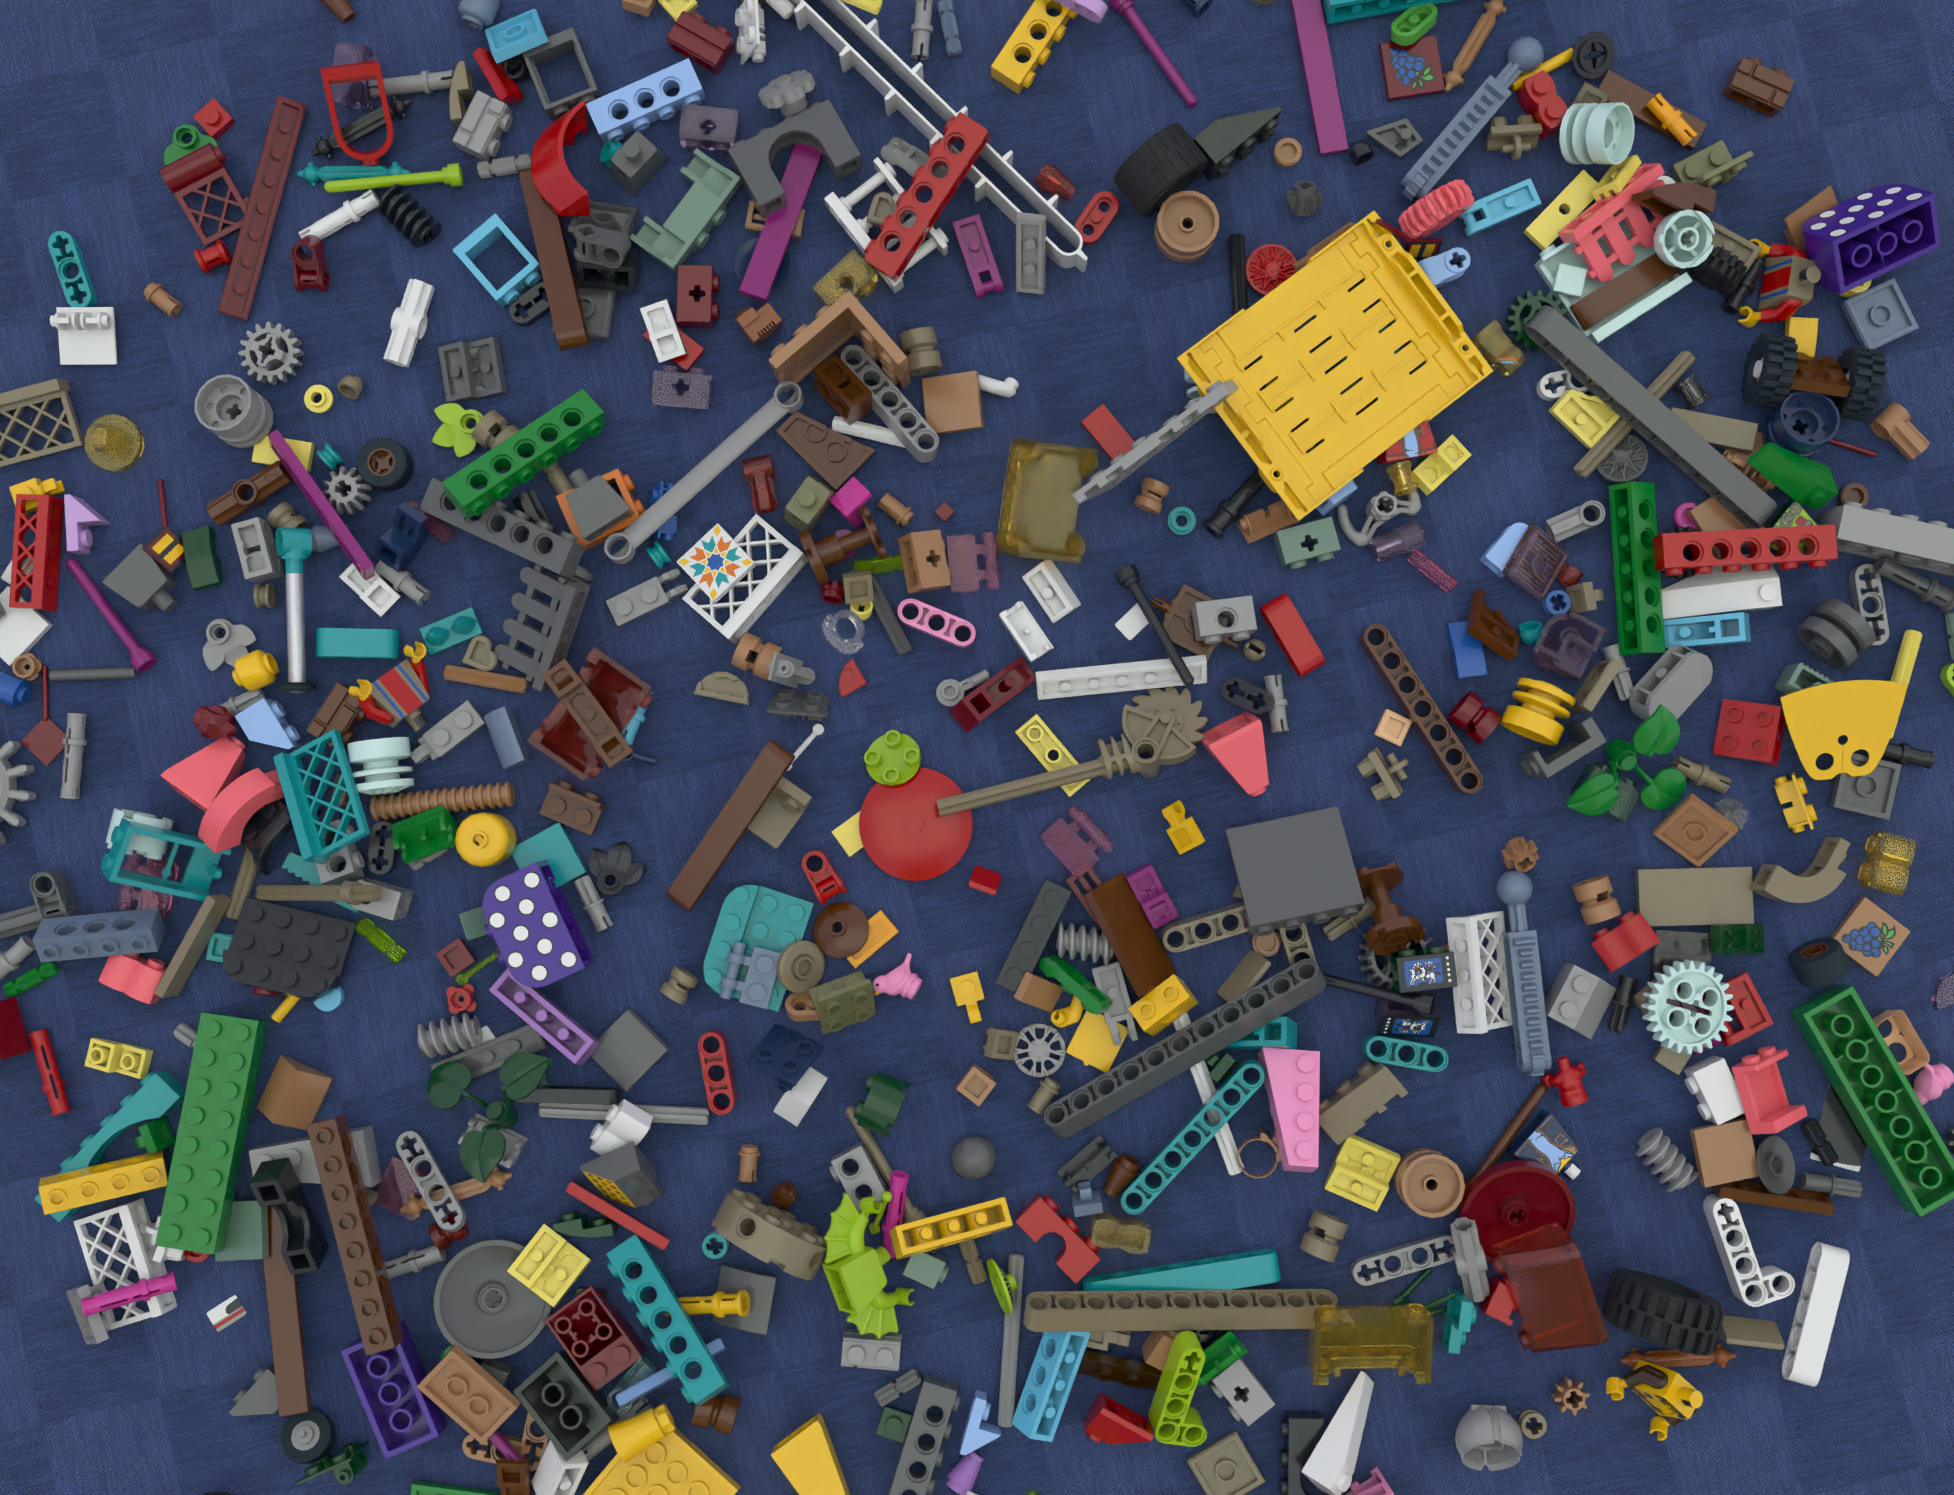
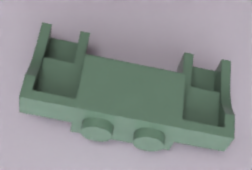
(694, 216)

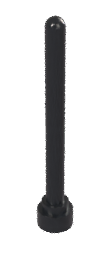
(1130, 580)
(1423, 1003)

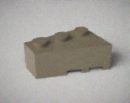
(1358, 1100)

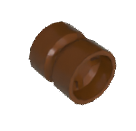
(718, 1412)

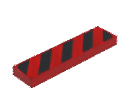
(618, 1215)

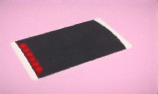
(1841, 1133)

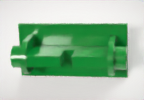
(1220, 1356)

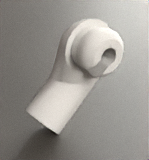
(1005, 389)

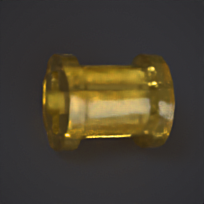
(1402, 478)

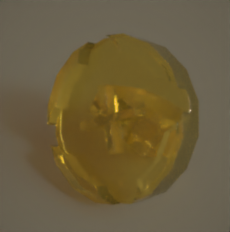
(114, 442)

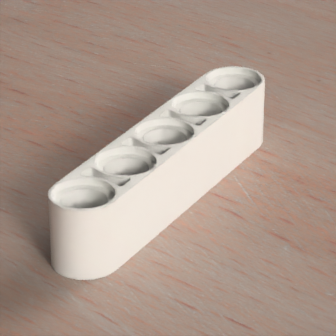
(1815, 1314)

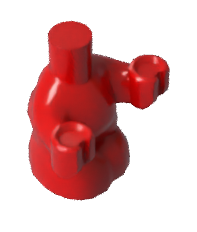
(1568, 1082)

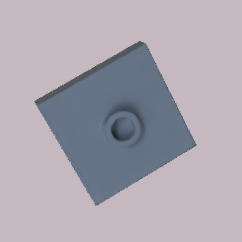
(1879, 315)

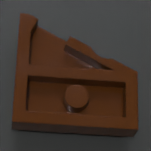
(1492, 628)

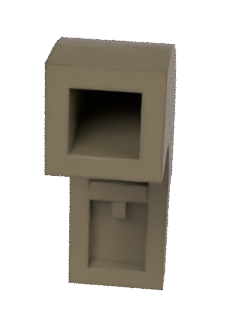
(1812, 884)

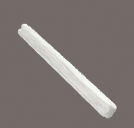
(1206, 1089)

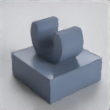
(1086, 1201)

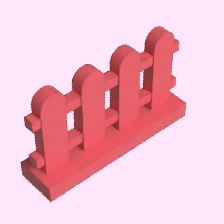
(1602, 217)

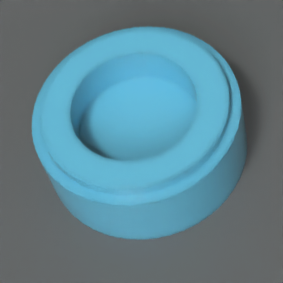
(331, 1001)

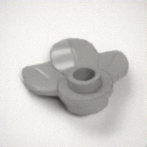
(228, 648)

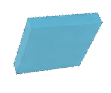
(516, 35)

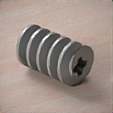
(1083, 943)
(449, 1037)
(1666, 1160)

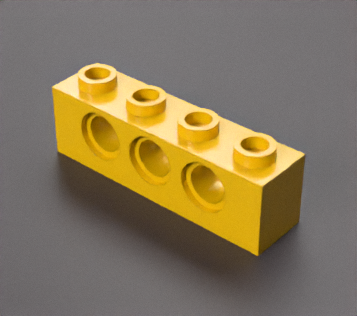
(1019, 75)
(103, 1182)
(950, 1228)

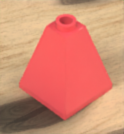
(1240, 751)
(207, 771)

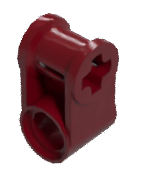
(310, 271)

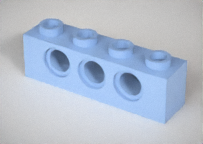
(633, 95)

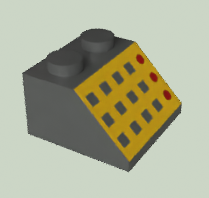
(624, 1176)

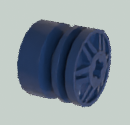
(1802, 423)

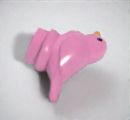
(898, 981)
(1932, 1081)

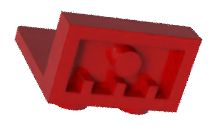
(1750, 731)

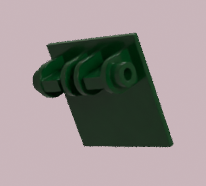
(345, 1464)

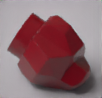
(214, 722)

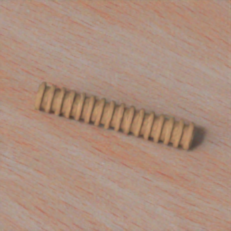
(451, 799)

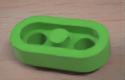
(1413, 24)

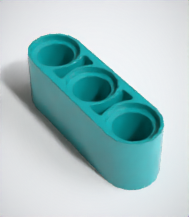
(357, 643)
(1416, 1059)

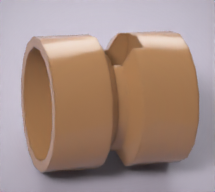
(743, 655)
(1596, 899)

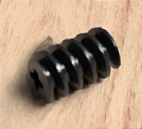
(406, 218)

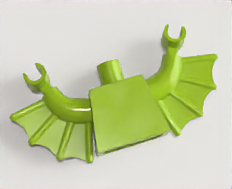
(857, 1270)

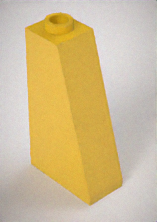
(810, 1460)

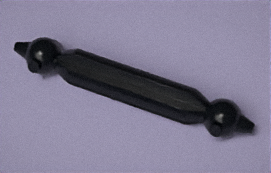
(361, 127)

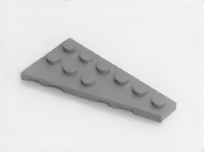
(1149, 446)

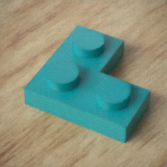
(1458, 1321)

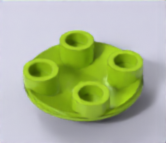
(893, 758)

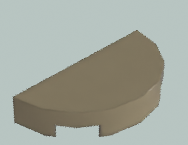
(724, 687)

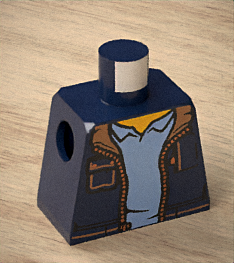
(1547, 1144)

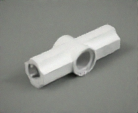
(409, 323)

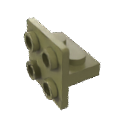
(843, 1002)

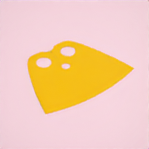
(1854, 708)

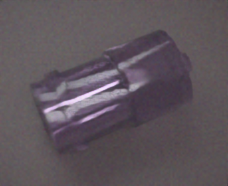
(1398, 541)

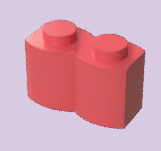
(134, 976)

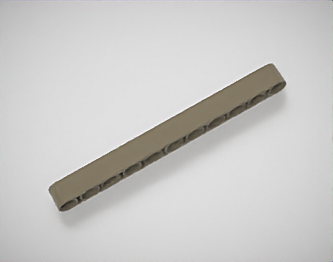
(1173, 1310)

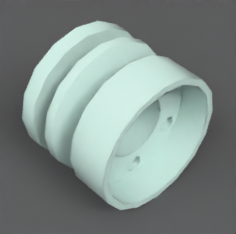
(1597, 133)
(381, 764)

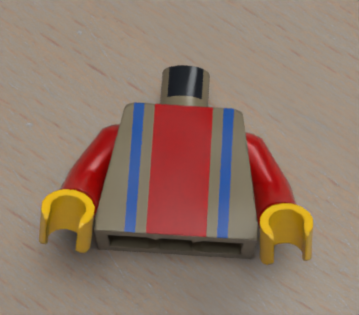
(1785, 284)
(398, 692)

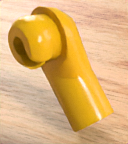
(1068, 1015)

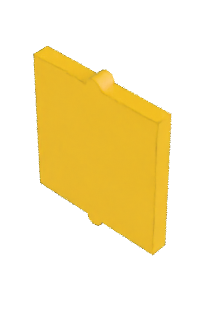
(1094, 1042)

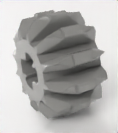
(338, 485)

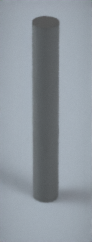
(93, 674)

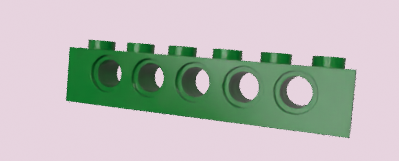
(529, 440)
(1634, 569)

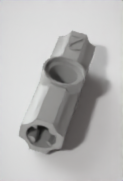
(1470, 1259)

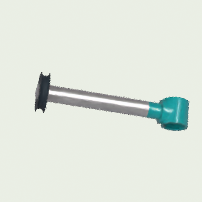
(294, 547)

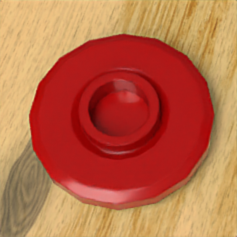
(1269, 267)

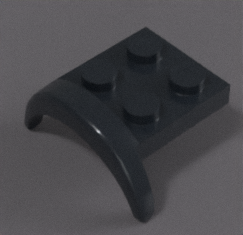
(265, 831)

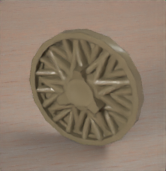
(800, 966)

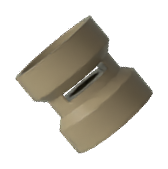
(285, 517)
(679, 985)

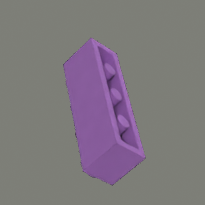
(546, 1018)

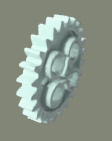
(1694, 981)

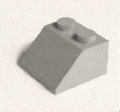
(1578, 1000)

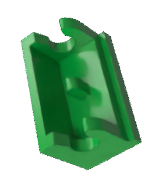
(424, 834)

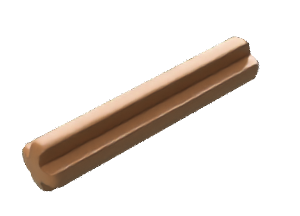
(485, 679)

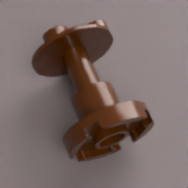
(832, 549)
(1391, 928)

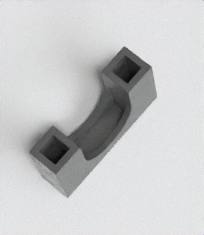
(816, 127)

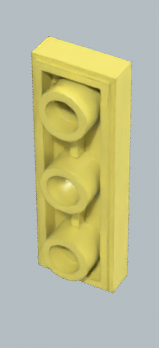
(1572, 201)
(1040, 741)

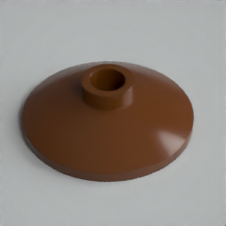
(852, 936)

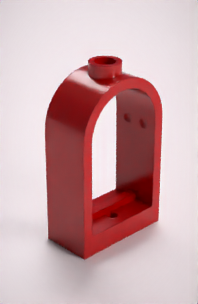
(350, 73)

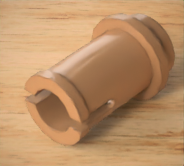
(156, 294)
(896, 510)
(748, 1162)

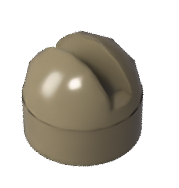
(350, 386)
(1251, 655)

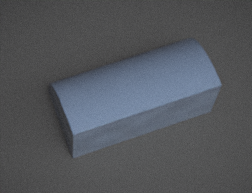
(507, 738)

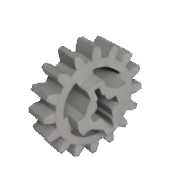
(275, 343)

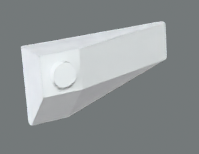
(1722, 593)
(1337, 1451)

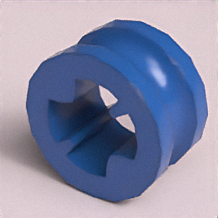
(1564, 600)

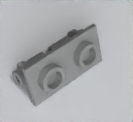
(789, 671)

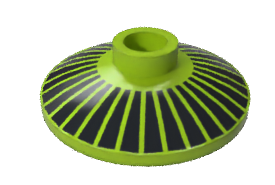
(1002, 1285)

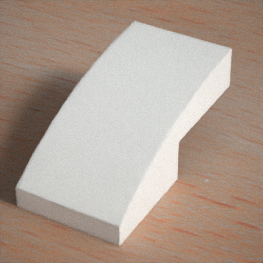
(663, 331)
(374, 592)

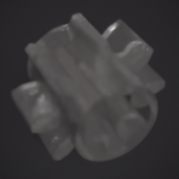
(1733, 811)

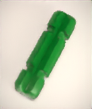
(31, 979)

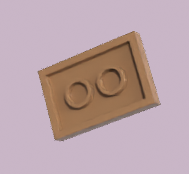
(468, 1394)

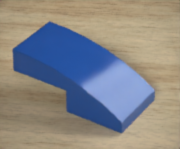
(1467, 651)

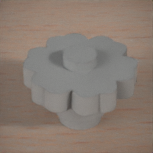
(788, 92)

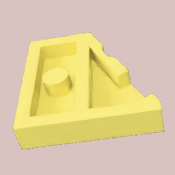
(1584, 416)

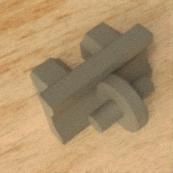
(1513, 138)
(1376, 763)

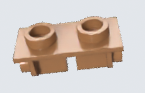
(1261, 523)

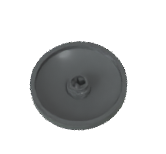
(485, 1305)

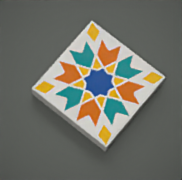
(716, 563)

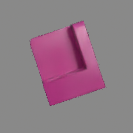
(850, 499)

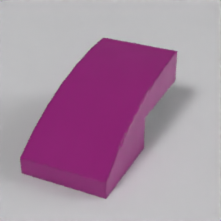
(1151, 896)

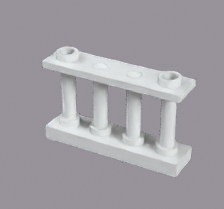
(860, 228)

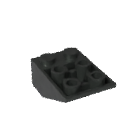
(1233, 139)

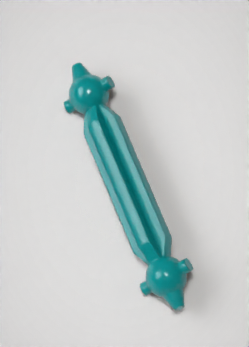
(344, 172)

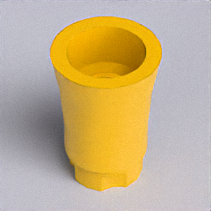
(641, 1431)

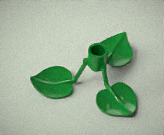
(1655, 735)

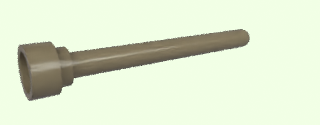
(910, 1212)

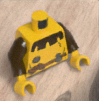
(1662, 1390)

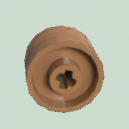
(1191, 210)
(1434, 1199)

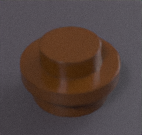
(783, 1195)

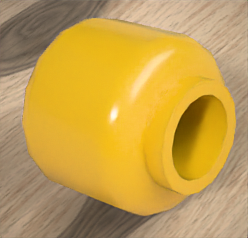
(255, 670)

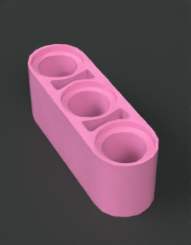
(927, 612)

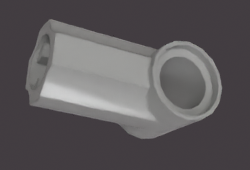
(1573, 521)

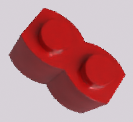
(1539, 99)
(1625, 941)

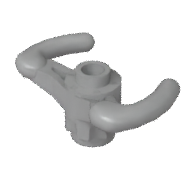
(1390, 508)

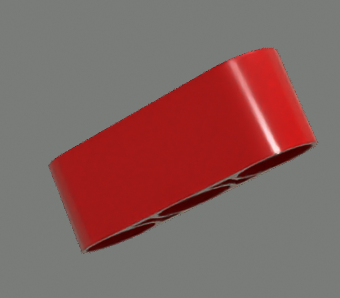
(1292, 635)
(715, 1086)

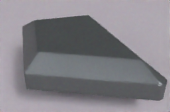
(1396, 137)

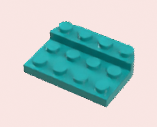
(760, 919)

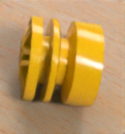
(1539, 707)

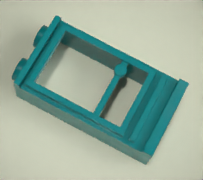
(197, 876)

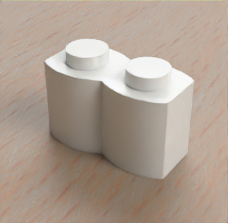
(622, 1126)

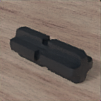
(1821, 1146)

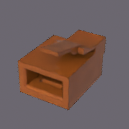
(759, 324)

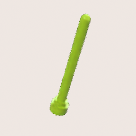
(449, 175)

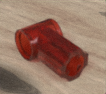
(760, 475)

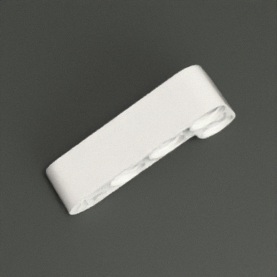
(1740, 1247)

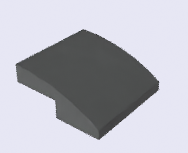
(472, 370)
(628, 1049)
(761, 1294)

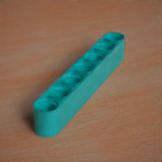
(1186, 1149)
(1211, 1273)

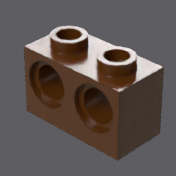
(842, 389)

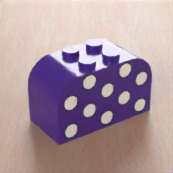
(1871, 235)
(534, 927)

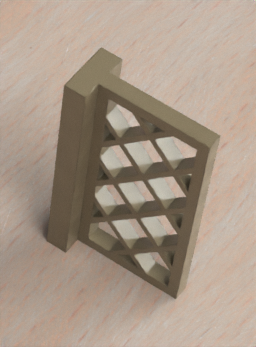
(30, 396)

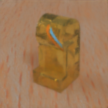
(1498, 349)

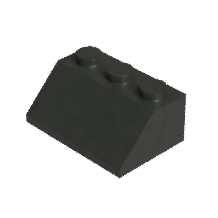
(565, 1405)

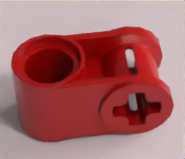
(823, 878)

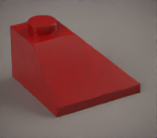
(1116, 1423)

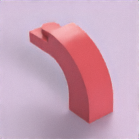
(235, 805)

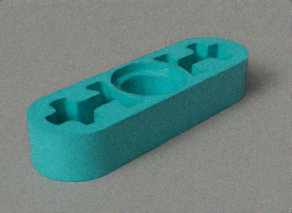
(61, 264)

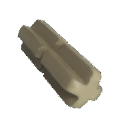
(974, 1264)

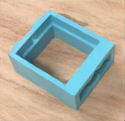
(479, 241)

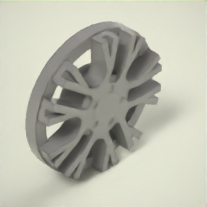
(1039, 1050)

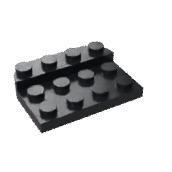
(288, 950)

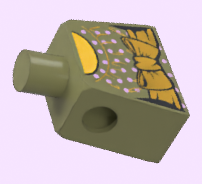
(808, 504)

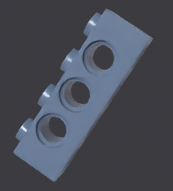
(99, 935)

